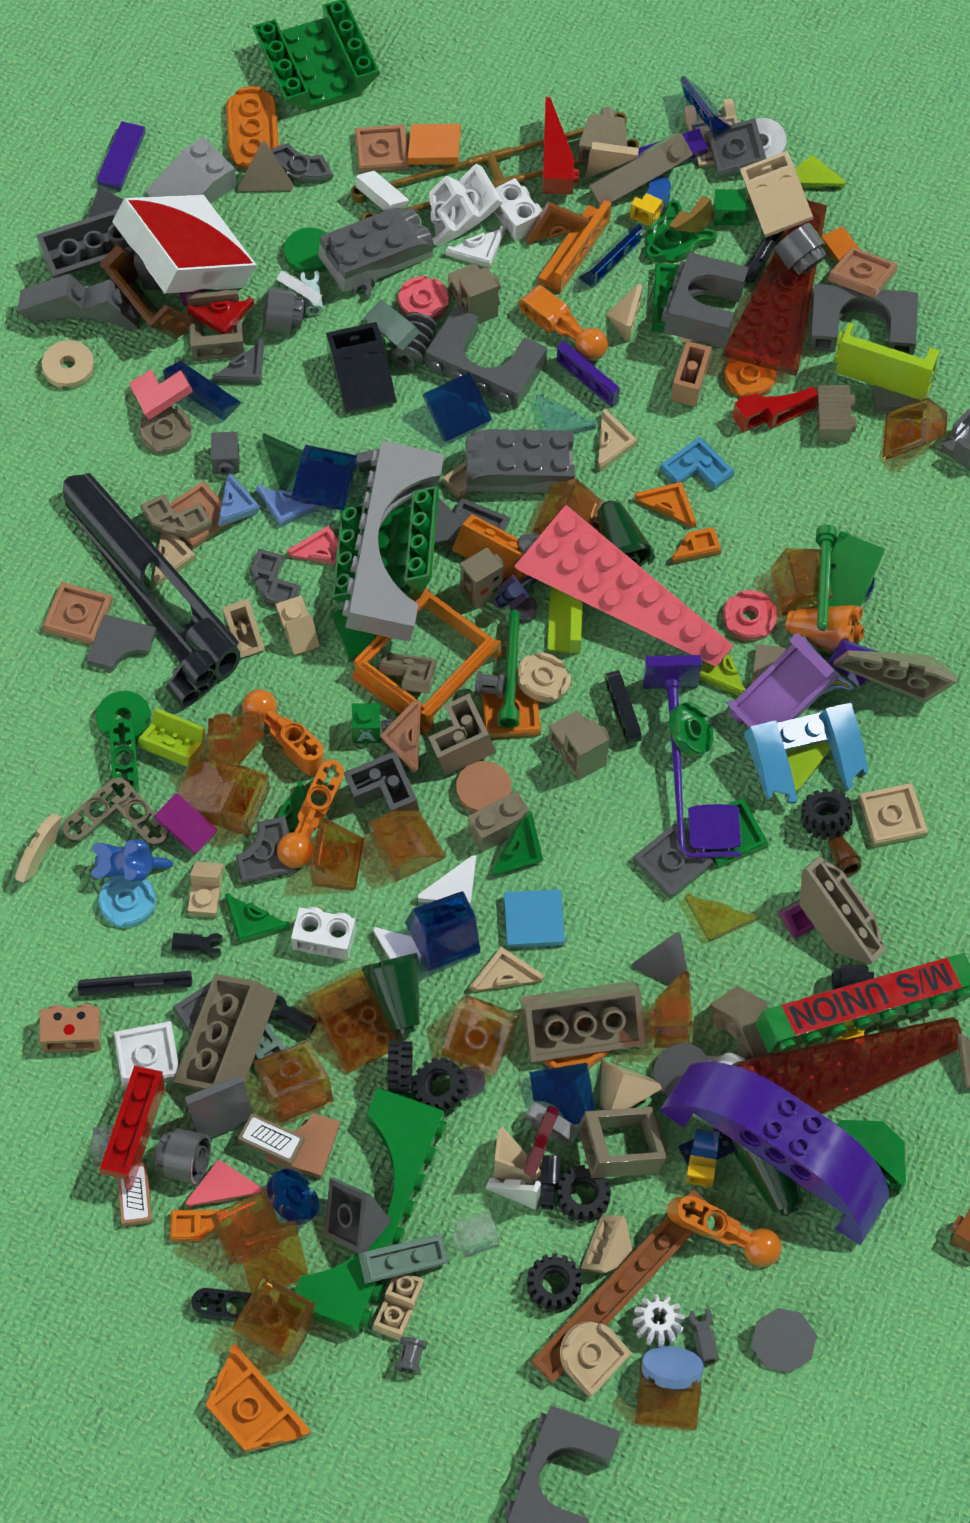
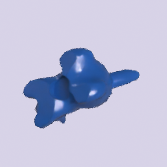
(131, 861)

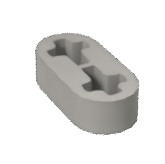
(562, 1131)

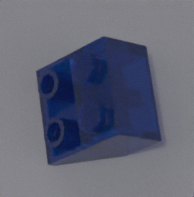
(324, 477)
(444, 931)

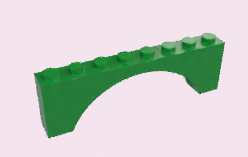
(409, 1136)

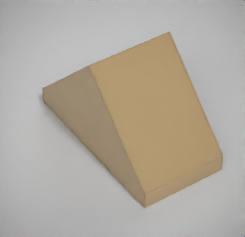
(242, 624)

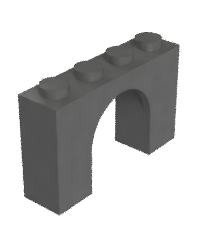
(893, 307)
(693, 319)
(505, 382)
(559, 1435)

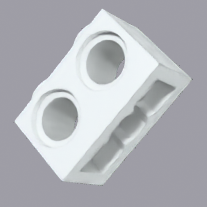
(517, 210)
(321, 940)

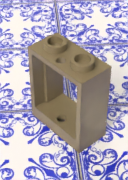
(596, 1151)

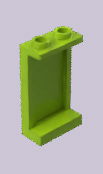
(885, 366)

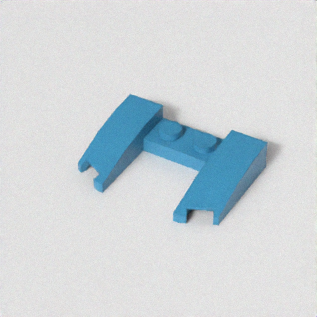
(772, 739)

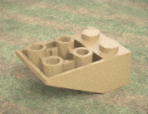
(776, 194)

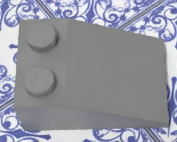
(195, 172)

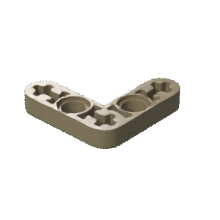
(122, 804)

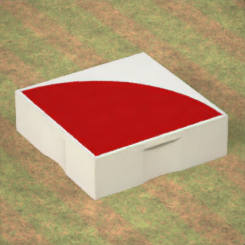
(184, 243)

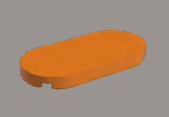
(250, 122)

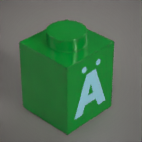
(366, 722)

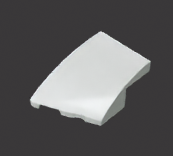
(461, 204)

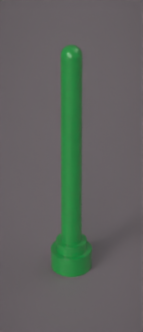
(825, 538)
(508, 716)

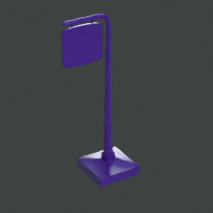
(710, 824)

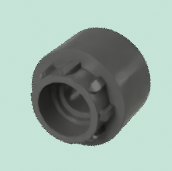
(801, 249)
(282, 311)
(184, 1155)

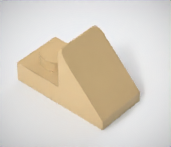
(298, 625)
(205, 889)

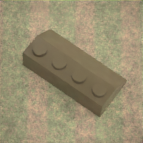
(609, 1011)
(226, 1032)

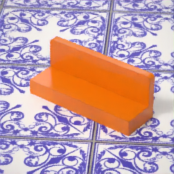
(478, 534)

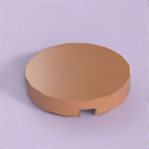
(482, 785)

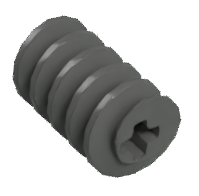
(417, 348)

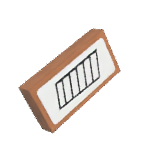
(136, 1203)

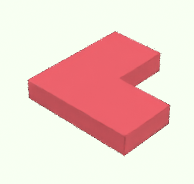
(157, 396)

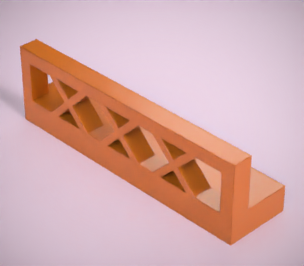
(575, 248)

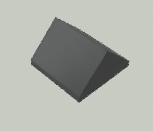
(353, 1217)

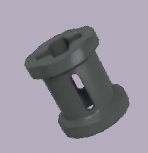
(489, 684)
(410, 1355)

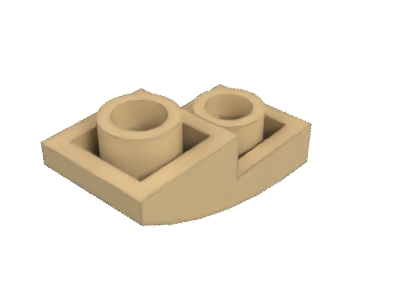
(398, 1305)

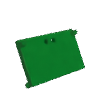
(853, 569)

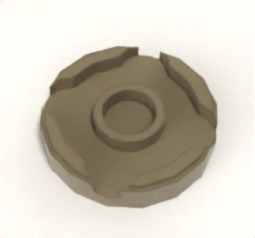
(166, 431)

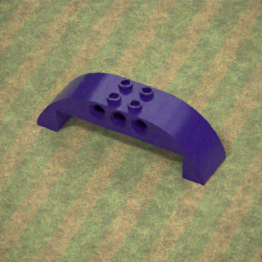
(785, 1136)

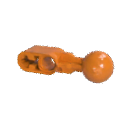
(554, 315)
(285, 731)
(296, 848)
(760, 1246)

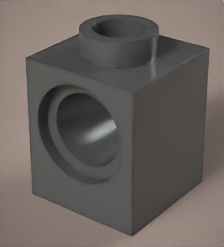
(225, 453)

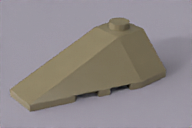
(907, 673)

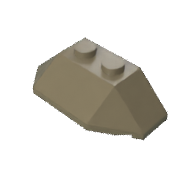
(839, 912)

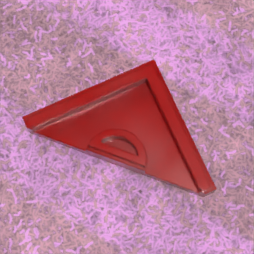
(221, 315)

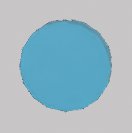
(127, 902)

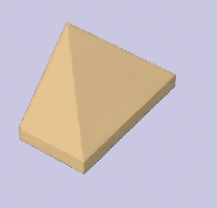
(625, 312)
(608, 1246)

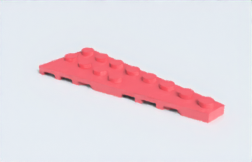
(595, 571)

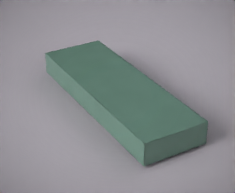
(392, 324)
(403, 1258)

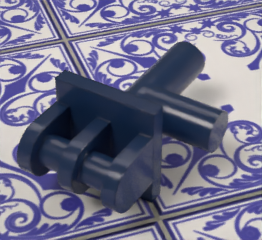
(513, 591)

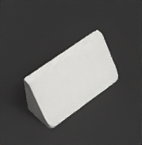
(380, 191)

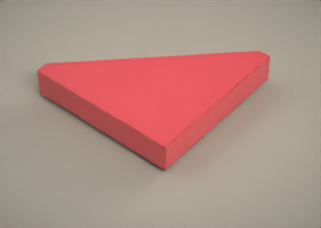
(317, 548)
(222, 1185)

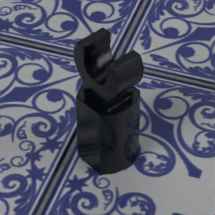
(196, 943)
(294, 1017)
(549, 1179)

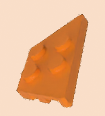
(252, 1407)

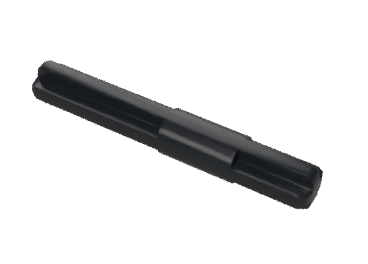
(761, 256)
(135, 983)

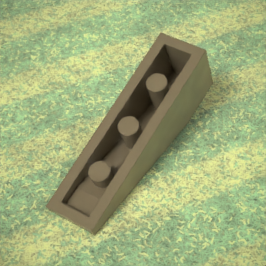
(639, 171)

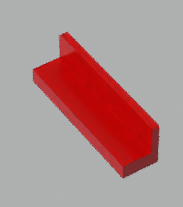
(133, 1125)

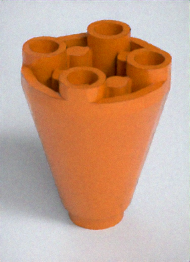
(842, 624)

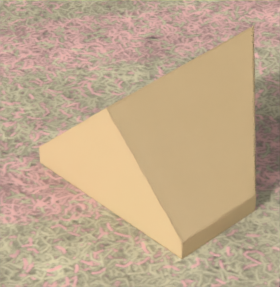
(623, 1087)
(511, 1160)

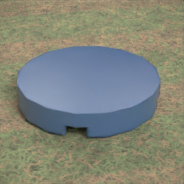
(672, 1367)

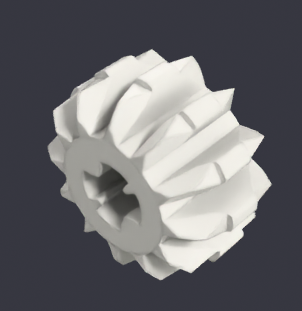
(661, 1309)

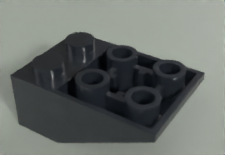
(360, 367)

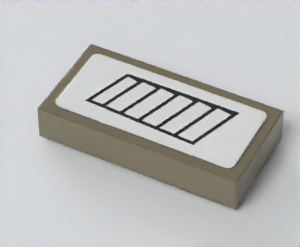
(271, 1139)

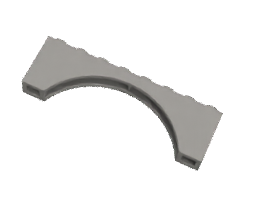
(375, 600)

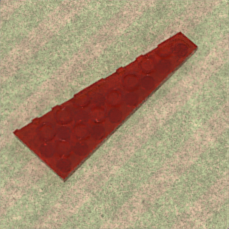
(777, 313)
(853, 1066)

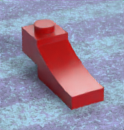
(774, 410)

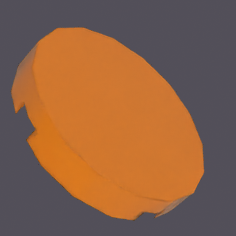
(747, 382)

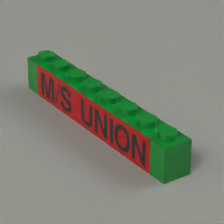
(864, 1003)

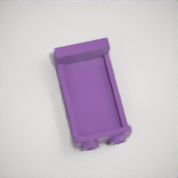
(785, 686)

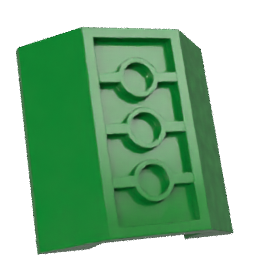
(319, 59)
(403, 540)

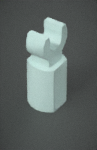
(310, 307)

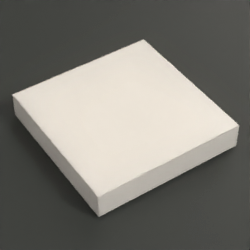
(149, 1048)

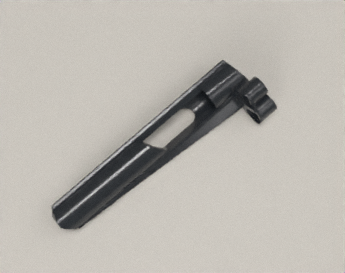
(202, 645)

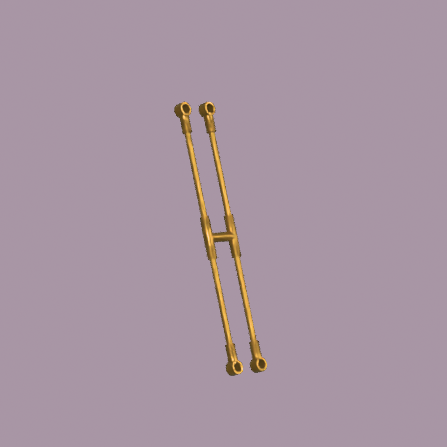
(489, 158)

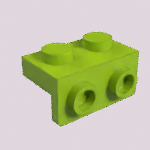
(172, 738)

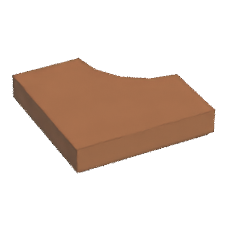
(315, 1152)

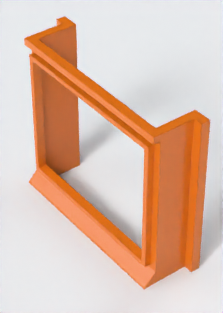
(399, 699)

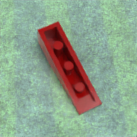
(558, 159)

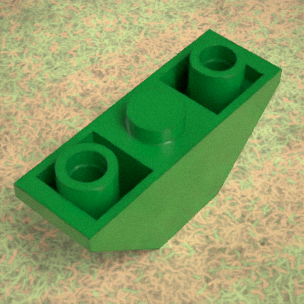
(883, 1146)

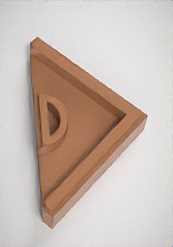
(404, 735)

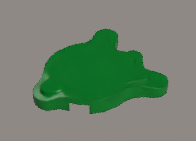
(674, 245)

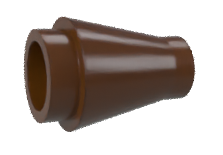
(844, 856)

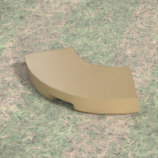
(38, 847)

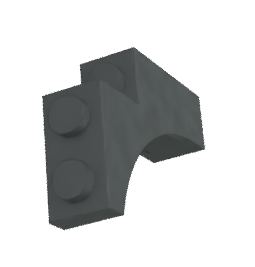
(70, 299)

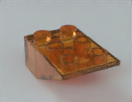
(226, 795)
(351, 1019)

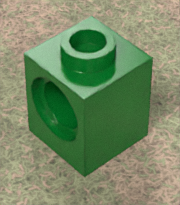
(730, 207)

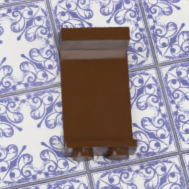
(122, 270)

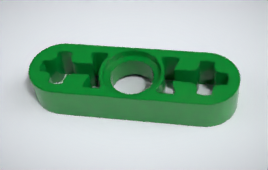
(130, 738)

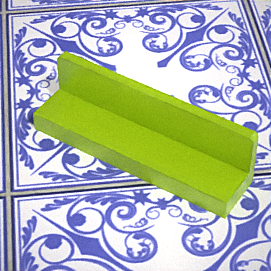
(564, 623)

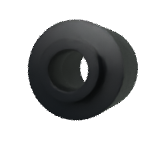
(849, 975)

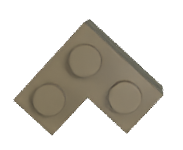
(475, 291)
(465, 740)
(580, 743)
(737, 1014)

